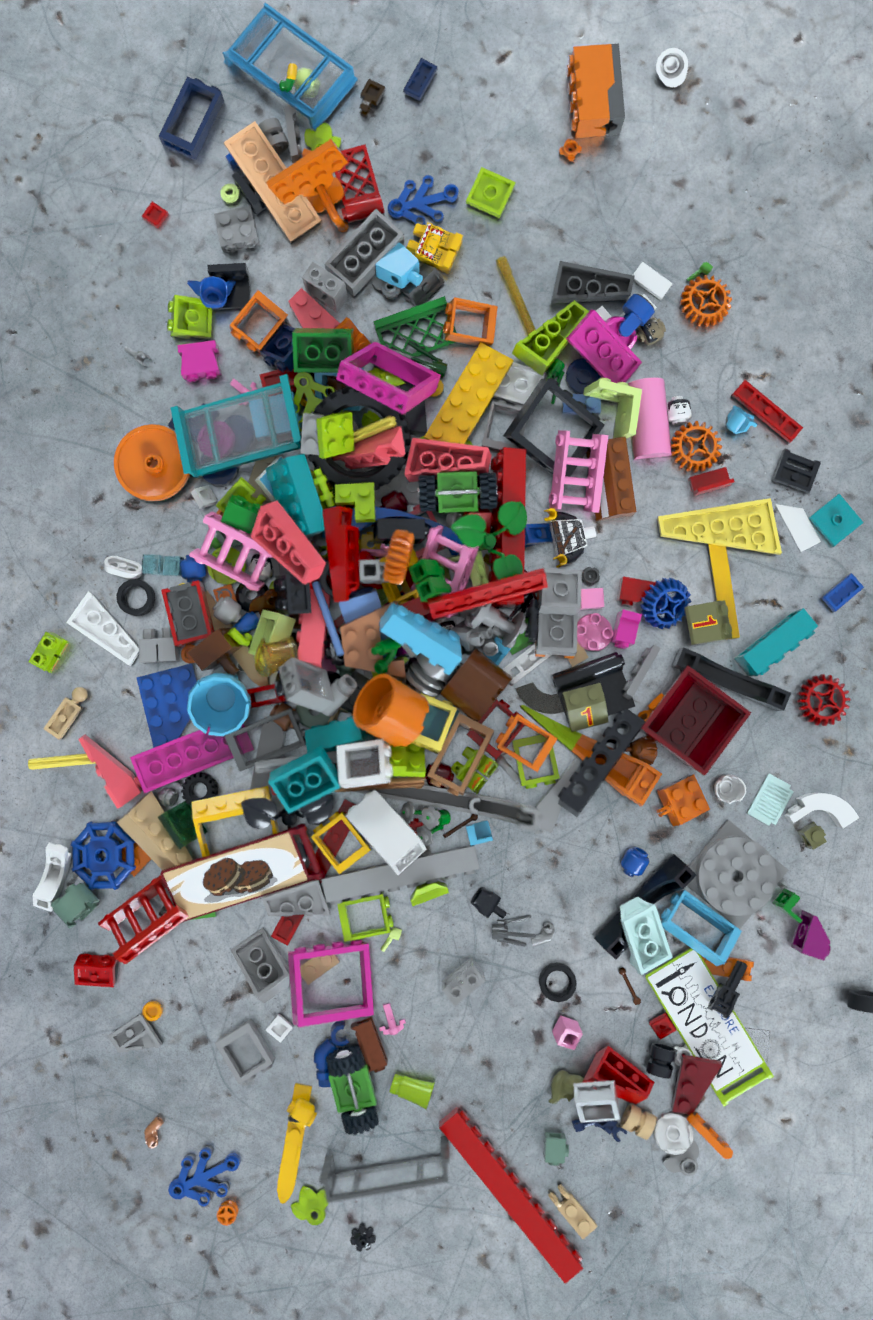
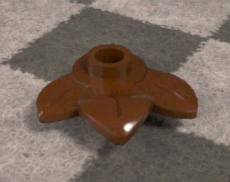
(264, 602)

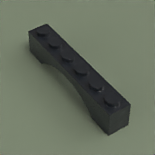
(733, 681)
(668, 879)

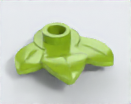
(316, 138)
(310, 1202)

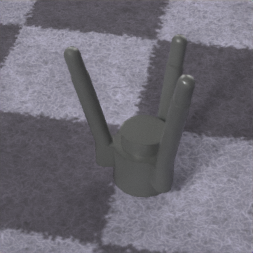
(501, 933)

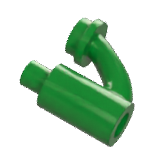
(383, 647)

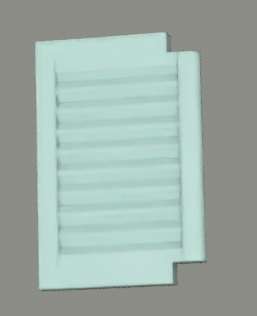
(770, 800)

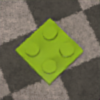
(490, 192)
(335, 434)

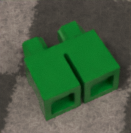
(429, 579)

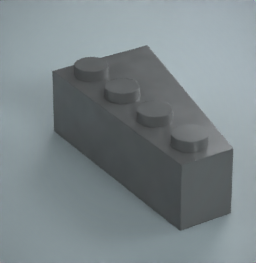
(590, 284)

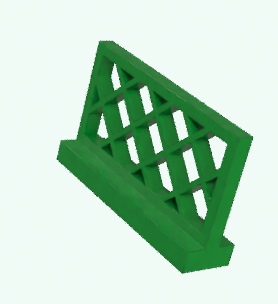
(410, 315)

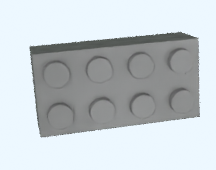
(362, 250)

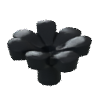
(362, 1238)

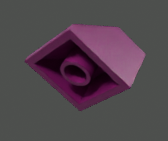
(811, 937)

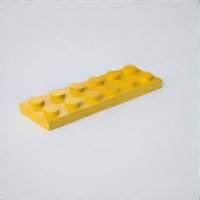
(470, 396)

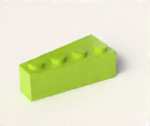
(548, 341)

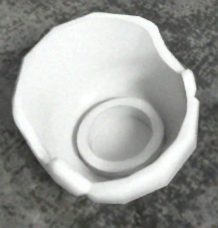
(729, 788)

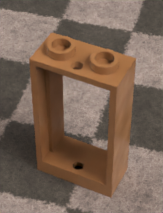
(469, 724)

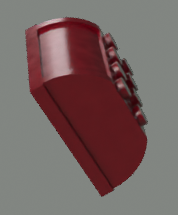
(695, 720)

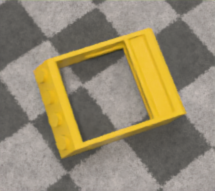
(224, 807)

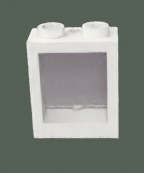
(364, 764)

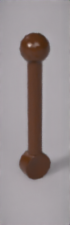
(474, 817)
(636, 1000)

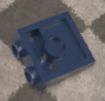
(279, 349)

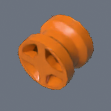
(224, 1216)

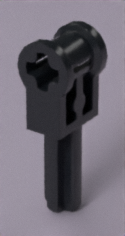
(726, 994)

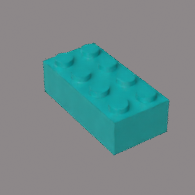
(297, 493)
(776, 642)

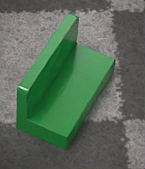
(785, 902)

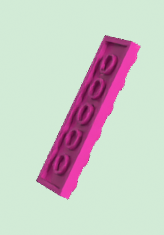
(183, 758)

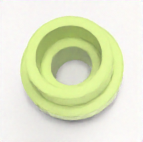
(229, 198)

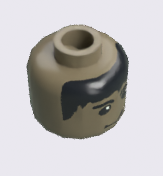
(651, 331)

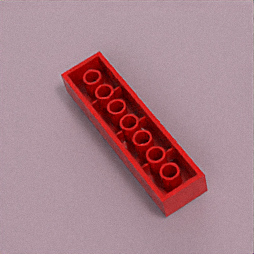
(511, 487)

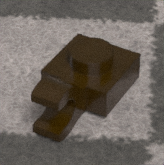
(371, 95)

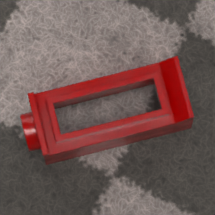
(281, 699)

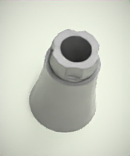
(342, 690)

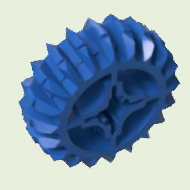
(659, 601)

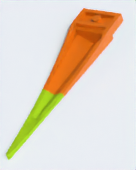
(629, 776)

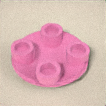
(594, 632)

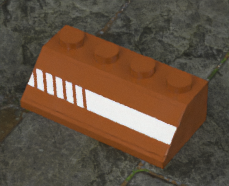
(617, 486)

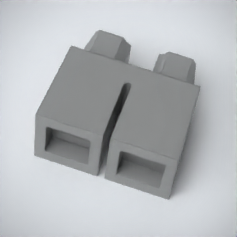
(472, 637)
(157, 649)

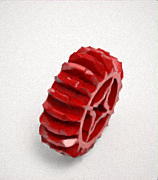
(837, 707)

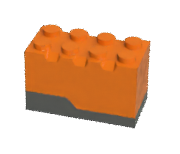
(596, 90)

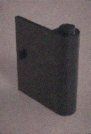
(602, 670)

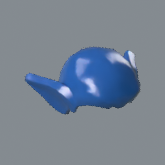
(212, 291)

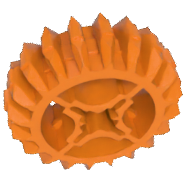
(714, 287)
(702, 450)
(398, 557)

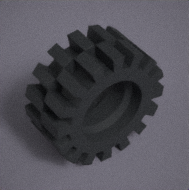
(195, 778)

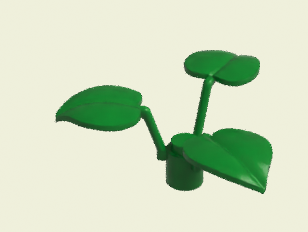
(471, 533)

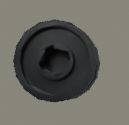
(661, 1060)

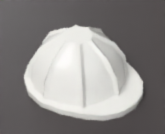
(672, 67)

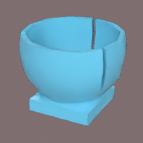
(218, 703)

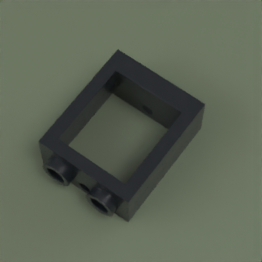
(384, 529)

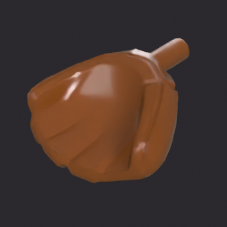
(644, 749)

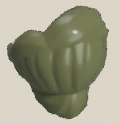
(563, 1086)

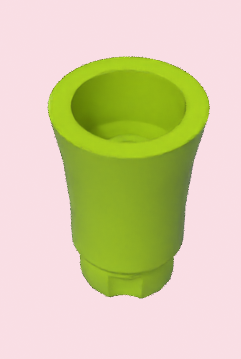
(412, 1089)

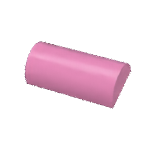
(652, 429)

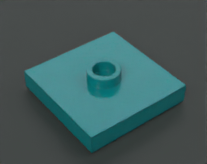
(836, 520)

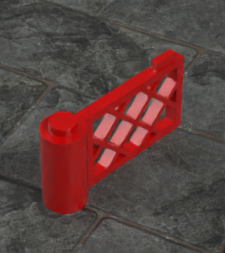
(360, 206)

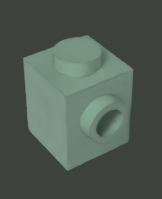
(555, 1148)

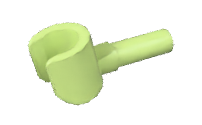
(395, 934)

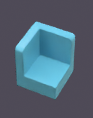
(479, 833)

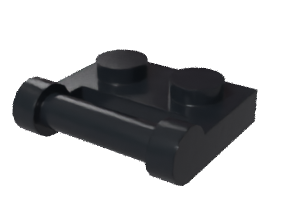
(795, 476)

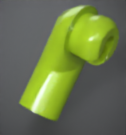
(239, 638)

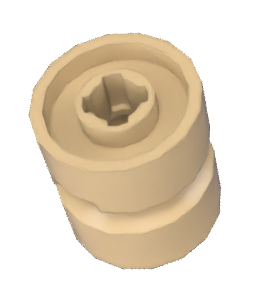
(638, 1121)

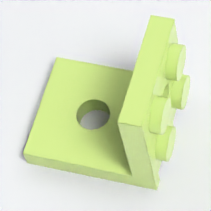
(628, 403)

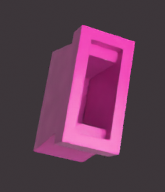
(199, 360)
(625, 629)

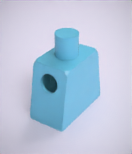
(399, 267)

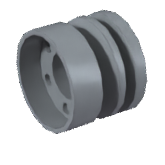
(426, 677)

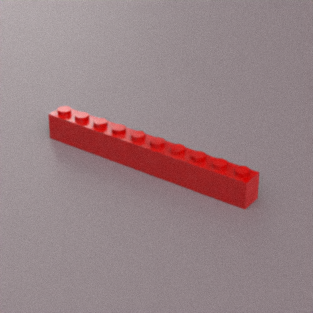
(511, 1195)

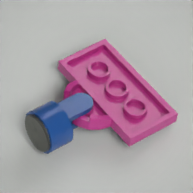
(609, 342)

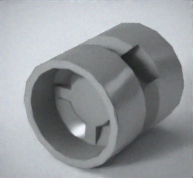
(274, 133)

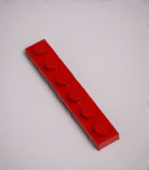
(488, 593)

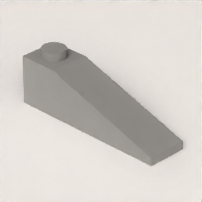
(549, 804)

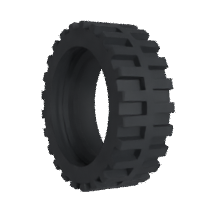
(380, 475)

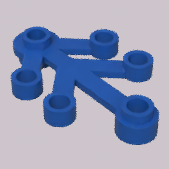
(420, 202)
(201, 1178)

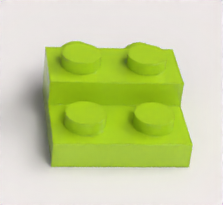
(189, 318)
(408, 760)

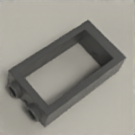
(236, 749)

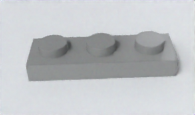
(640, 671)

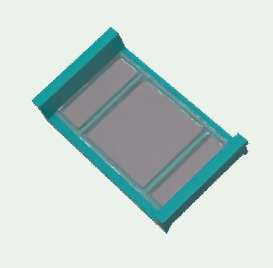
(237, 429)

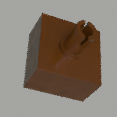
(216, 651)

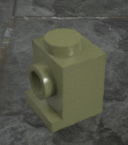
(812, 835)

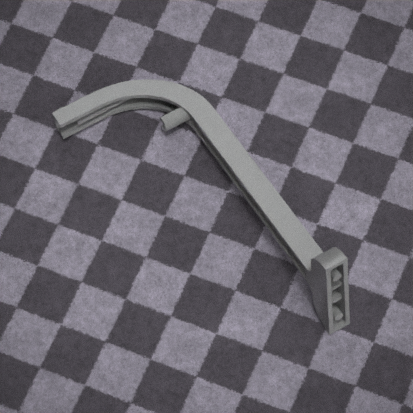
(522, 815)

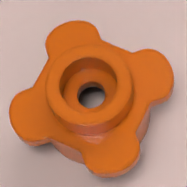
(570, 144)

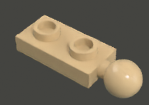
(66, 713)

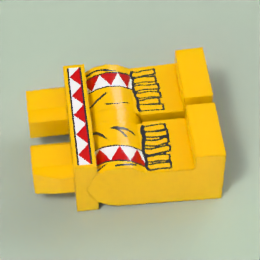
(435, 247)

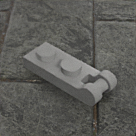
(293, 133)

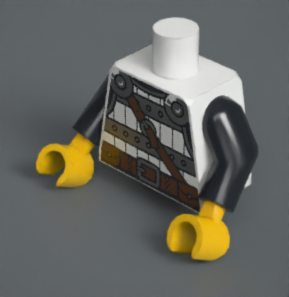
(568, 536)

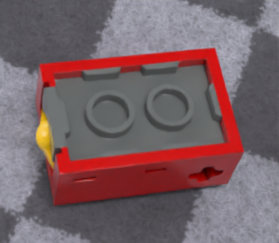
(188, 613)

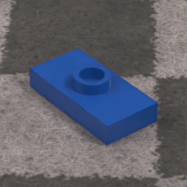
(842, 592)

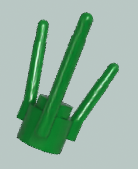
(555, 371)

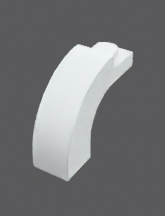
(837, 808)
(54, 876)

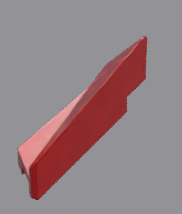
(342, 551)

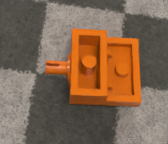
(682, 801)

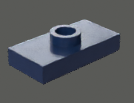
(420, 79)

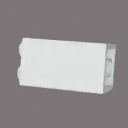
(386, 831)

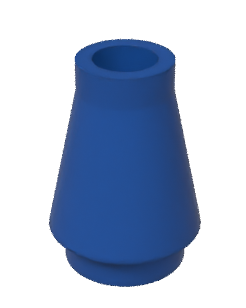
(247, 623)

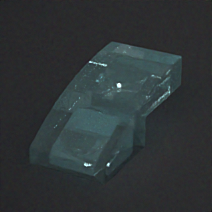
(161, 565)

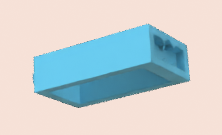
(731, 932)

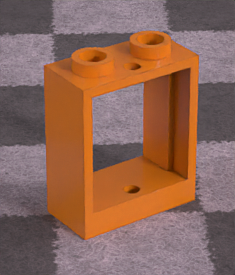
(270, 307)
(489, 322)
(542, 754)

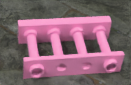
(595, 472)
(201, 555)
(461, 569)

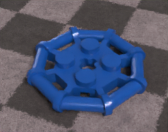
(113, 852)

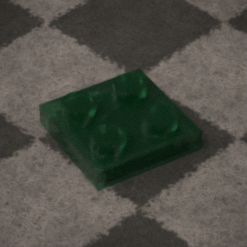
(180, 824)

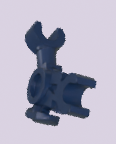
(608, 1126)

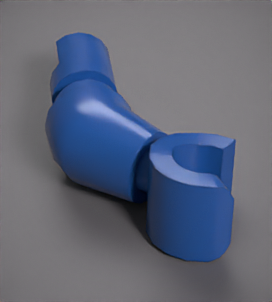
(324, 1049)

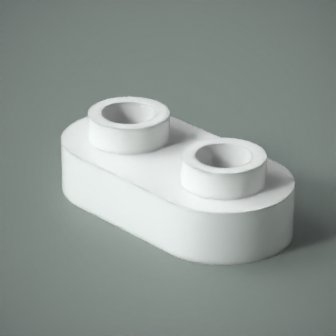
(122, 567)

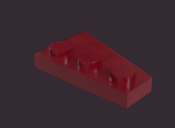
(692, 1082)

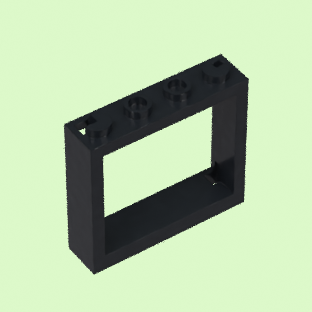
(565, 396)

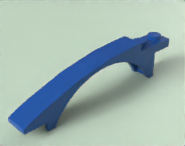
(384, 513)

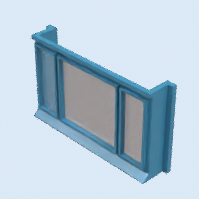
(273, 44)

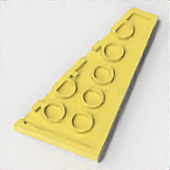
(735, 526)

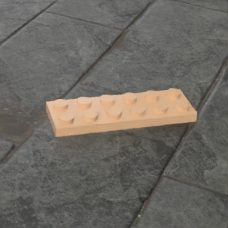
(261, 163)

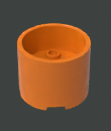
(390, 710)

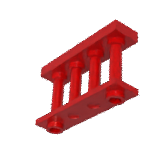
(156, 930)

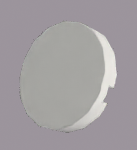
(673, 1133)

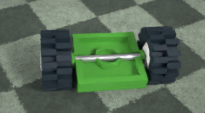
(457, 491)
(352, 1090)

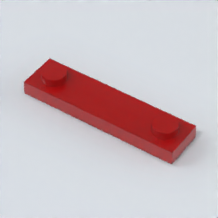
(767, 411)

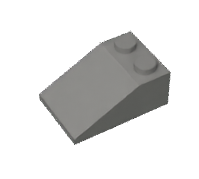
(262, 965)

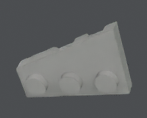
(297, 900)

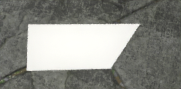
(799, 526)

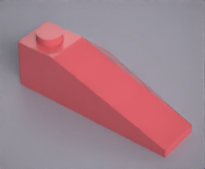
(120, 781)

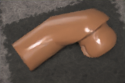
(151, 1134)

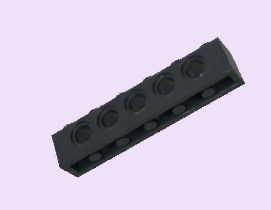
(574, 803)

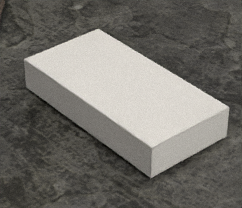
(652, 281)

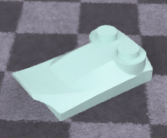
(644, 935)

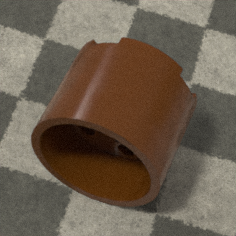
(476, 685)

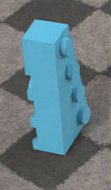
(422, 636)

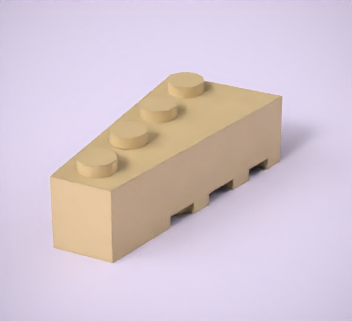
(149, 833)

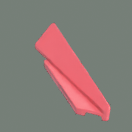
(375, 450)

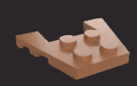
(362, 635)

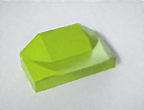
(427, 892)

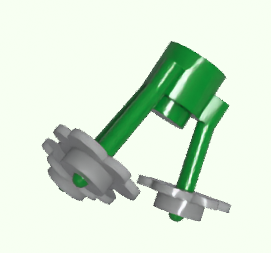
(431, 818)

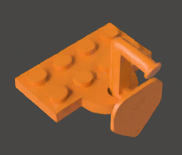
(314, 180)

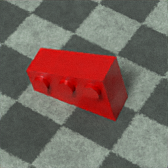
(629, 1081)

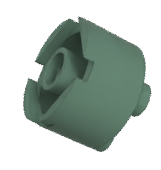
(75, 904)

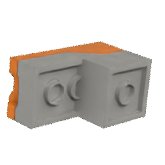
(559, 613)

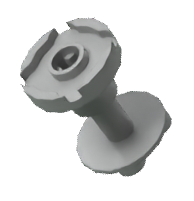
(491, 617)

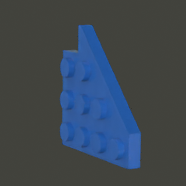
(166, 700)

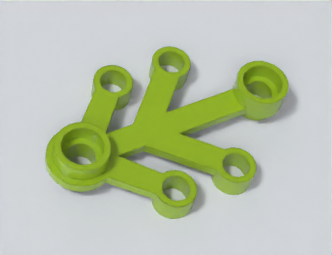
(307, 389)

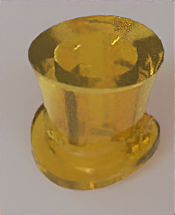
(273, 655)

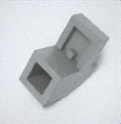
(372, 572)

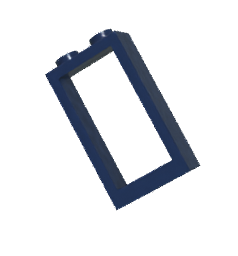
(180, 145)

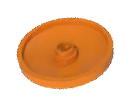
(150, 463)

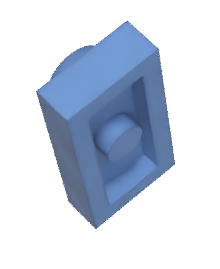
(593, 404)

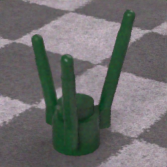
(436, 365)

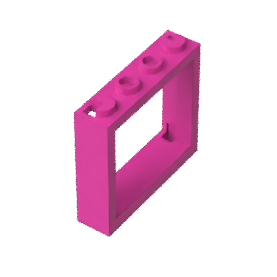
(395, 363)
(319, 950)

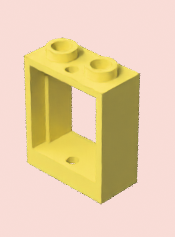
(428, 743)

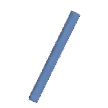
(327, 618)

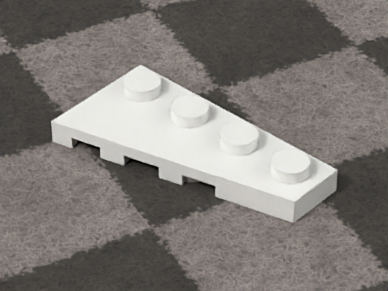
(98, 625)

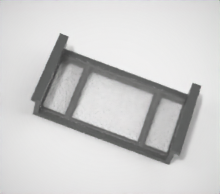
(384, 1177)

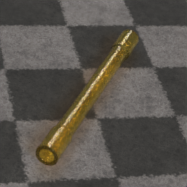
(506, 272)

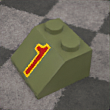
(708, 622)
(585, 707)

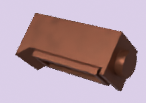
(370, 1044)

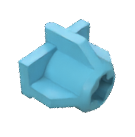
(739, 420)

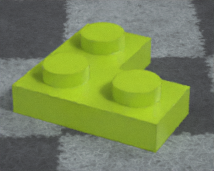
(360, 495)

